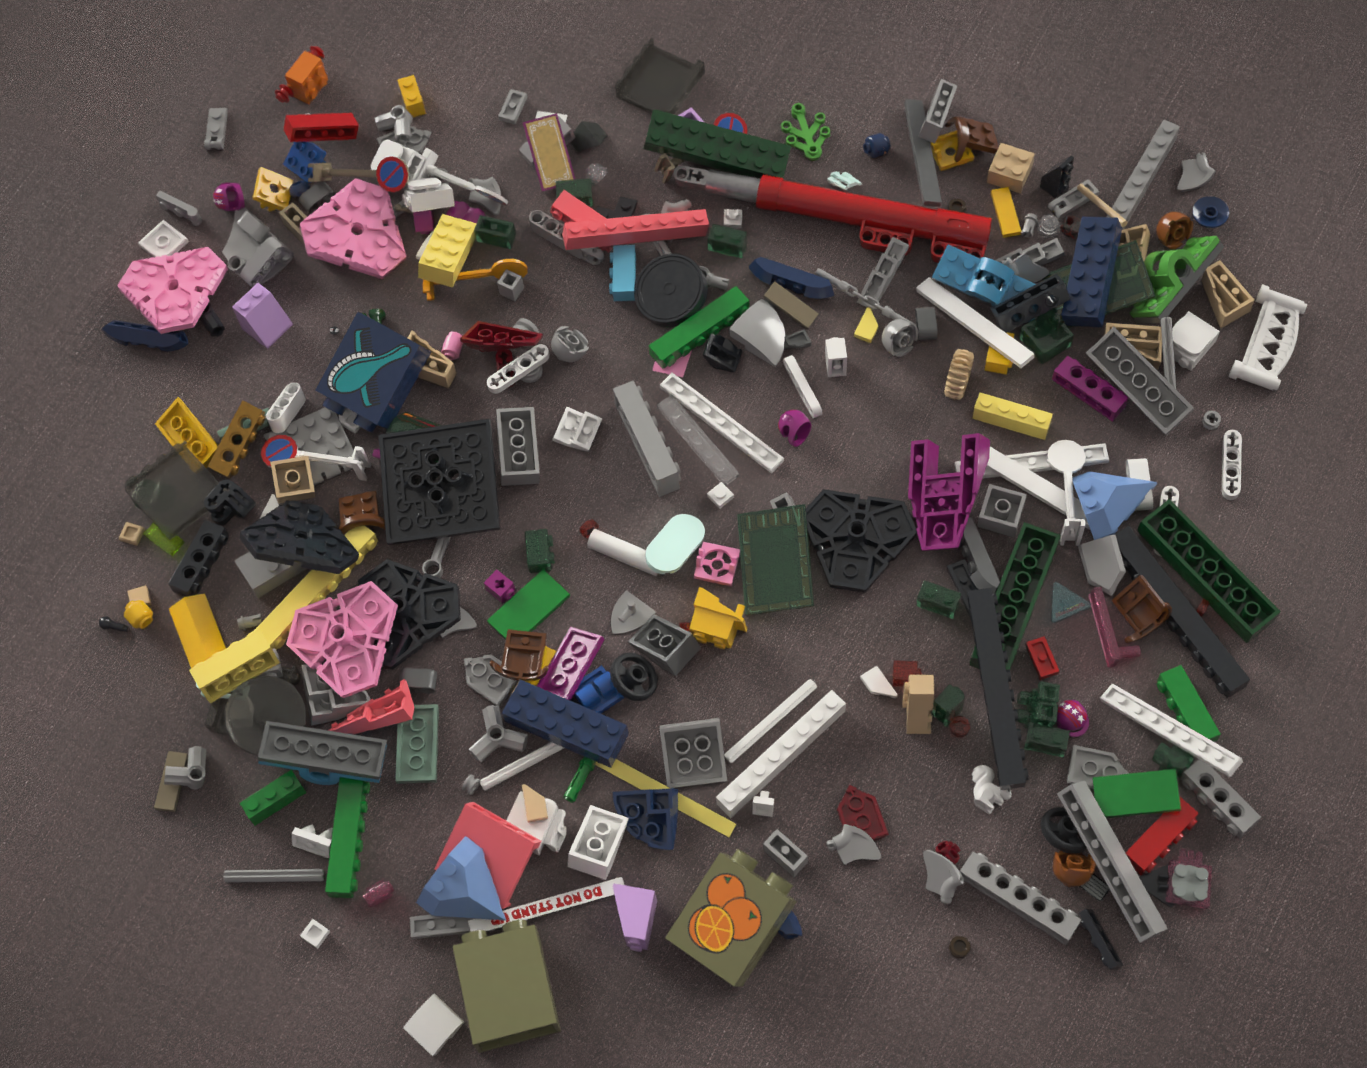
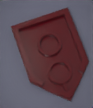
(862, 812)

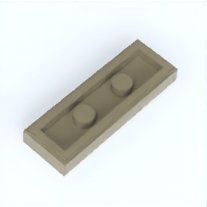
(790, 305)
(169, 794)

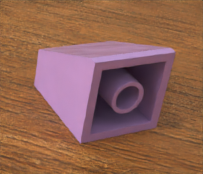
(261, 316)
(636, 914)

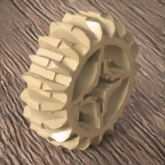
(959, 374)

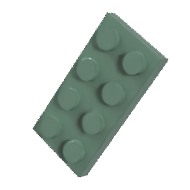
(418, 746)

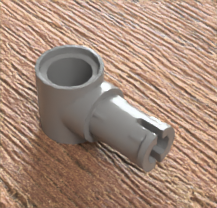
(714, 281)

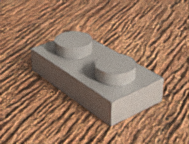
(512, 106)

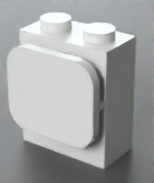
(410, 157)
(427, 195)
(1192, 340)
(538, 828)

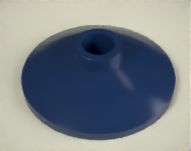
(1211, 206)

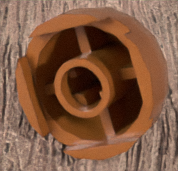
(1174, 229)
(1073, 868)

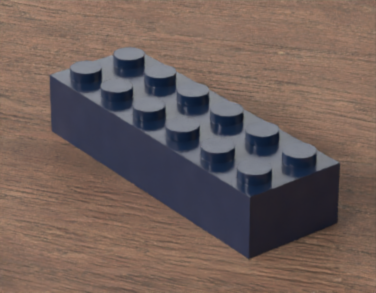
(1092, 271)
(565, 723)

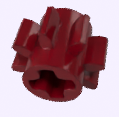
(948, 850)

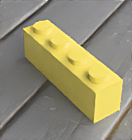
(1012, 416)

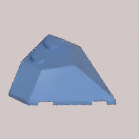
(1109, 500)
(462, 886)

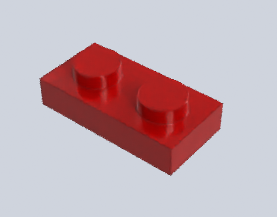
(1042, 658)

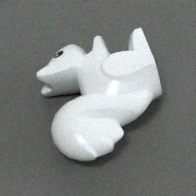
(985, 791)

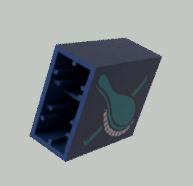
(371, 373)

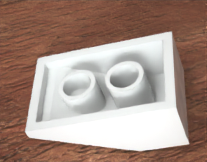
(597, 842)

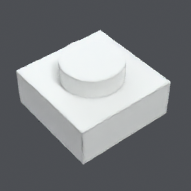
(720, 495)
(315, 933)

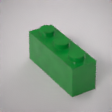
(272, 797)

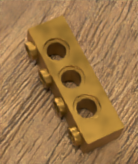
(227, 444)

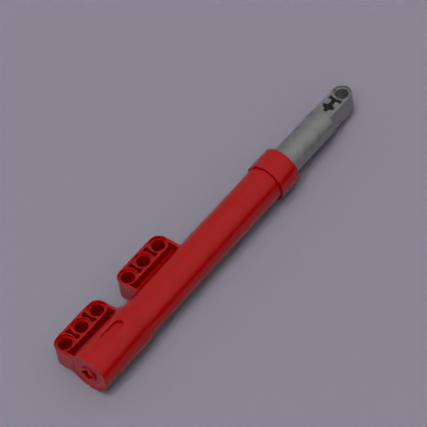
(876, 216)

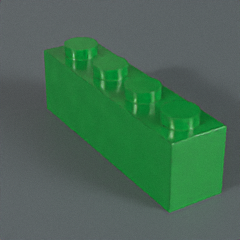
(1186, 702)

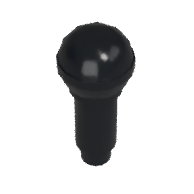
(106, 623)

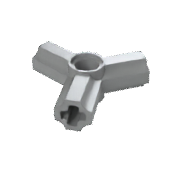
(508, 738)

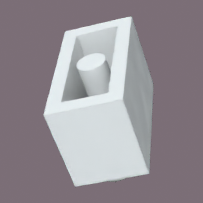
(836, 357)

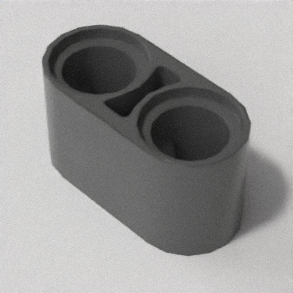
(316, 196)
(926, 323)
(419, 680)

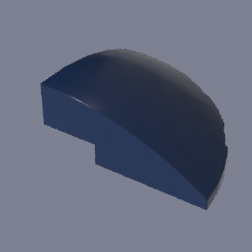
(650, 815)

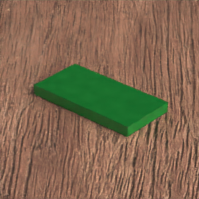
(529, 605)
(1137, 793)

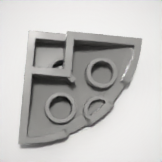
(760, 332)
(324, 703)

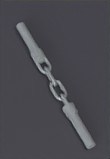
(844, 287)

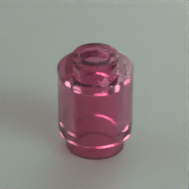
(378, 893)

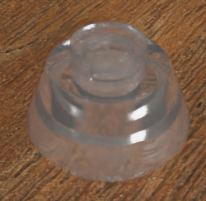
(596, 173)
(1048, 226)

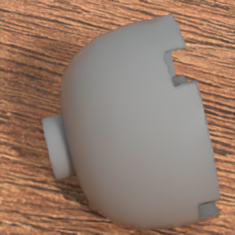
(899, 337)
(569, 344)

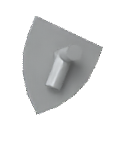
(629, 614)

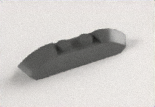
(978, 559)

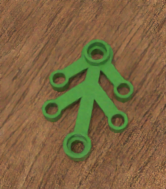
(806, 133)

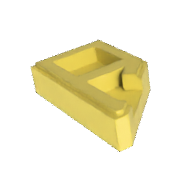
(867, 327)

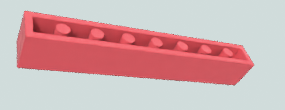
(635, 229)

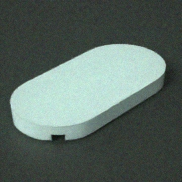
(674, 544)

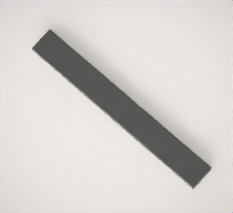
(922, 154)

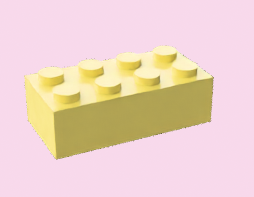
(447, 250)
(234, 666)

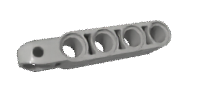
(556, 236)

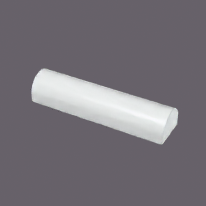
(619, 550)

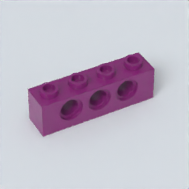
(1079, 387)

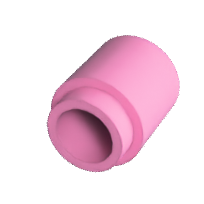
(452, 345)

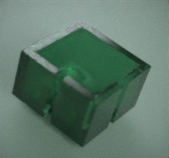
(1046, 341)

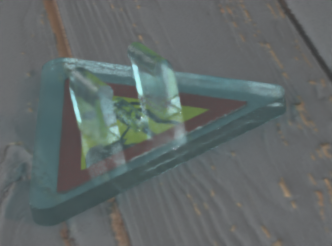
(1066, 603)

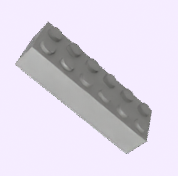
(1140, 381)
(647, 438)

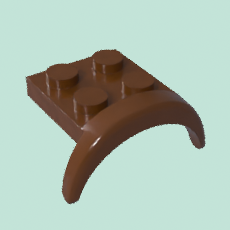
(973, 135)
(359, 511)
(1142, 608)
(522, 656)

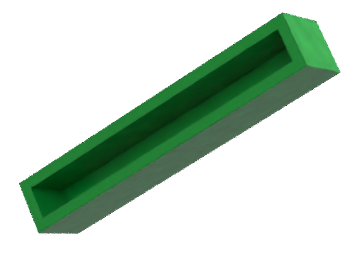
(699, 327)
(346, 838)

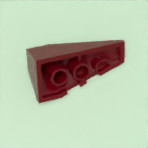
(493, 337)

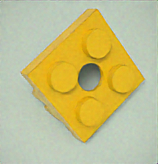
(946, 161)
(265, 196)

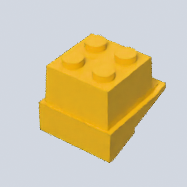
(714, 621)

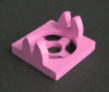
(726, 579)

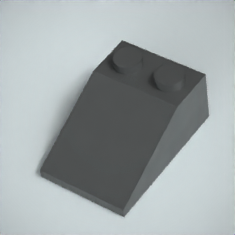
(665, 644)

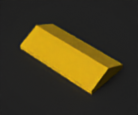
(181, 425)
(197, 628)

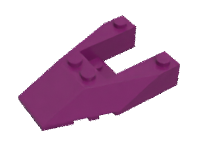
(945, 500)

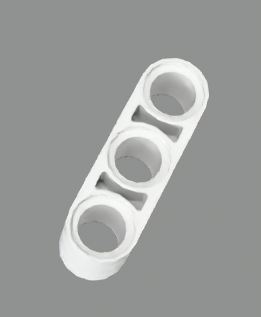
(285, 407)
(1139, 470)

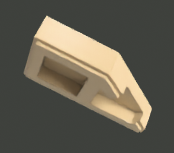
(534, 805)

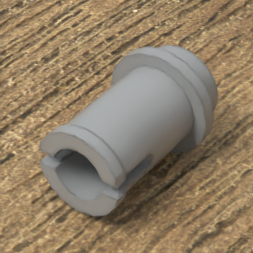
(1028, 228)
(248, 622)

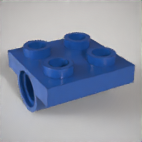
(301, 155)
(597, 691)

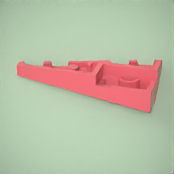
(387, 710)

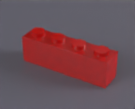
(321, 127)
(1160, 836)

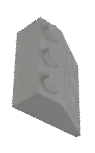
(693, 753)

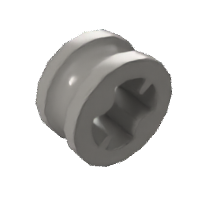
(1216, 418)
(470, 784)

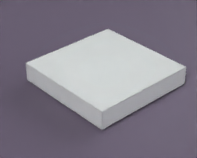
(163, 240)

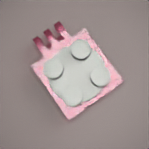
(1189, 880)

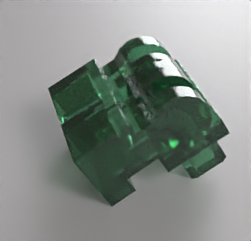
(1040, 705)
(1172, 758)

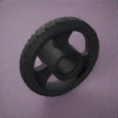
(633, 677)
(1063, 834)

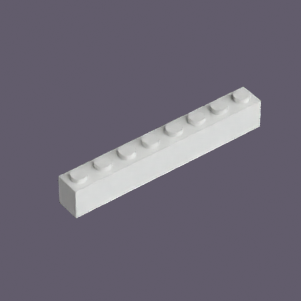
(780, 754)

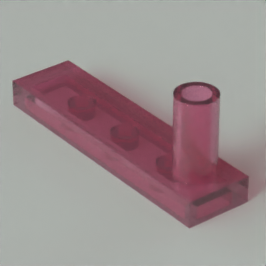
(1112, 652)

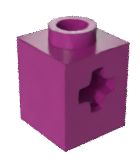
(424, 221)
(500, 586)

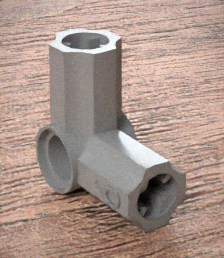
(399, 119)
(195, 766)

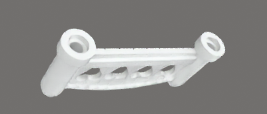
(1250, 367)

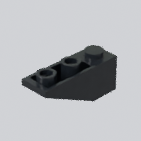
(1057, 178)

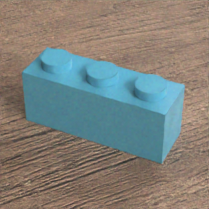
(623, 272)

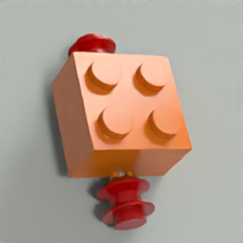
(304, 77)

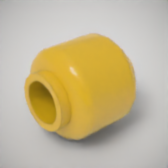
(138, 614)

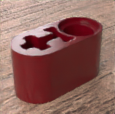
(503, 355)

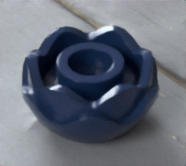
(299, 188)

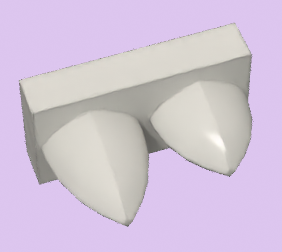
(309, 841)

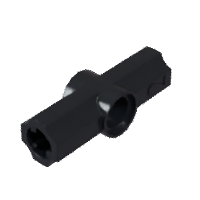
(212, 321)

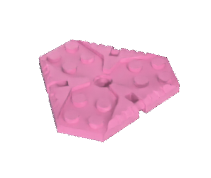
(362, 210)
(174, 287)
(352, 660)

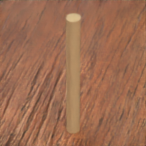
(1101, 204)

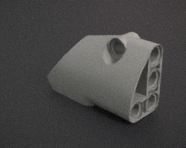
(255, 249)

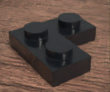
(624, 208)

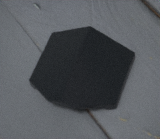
(722, 353)

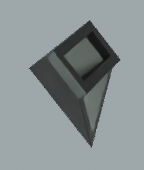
(587, 136)

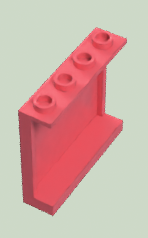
(503, 844)

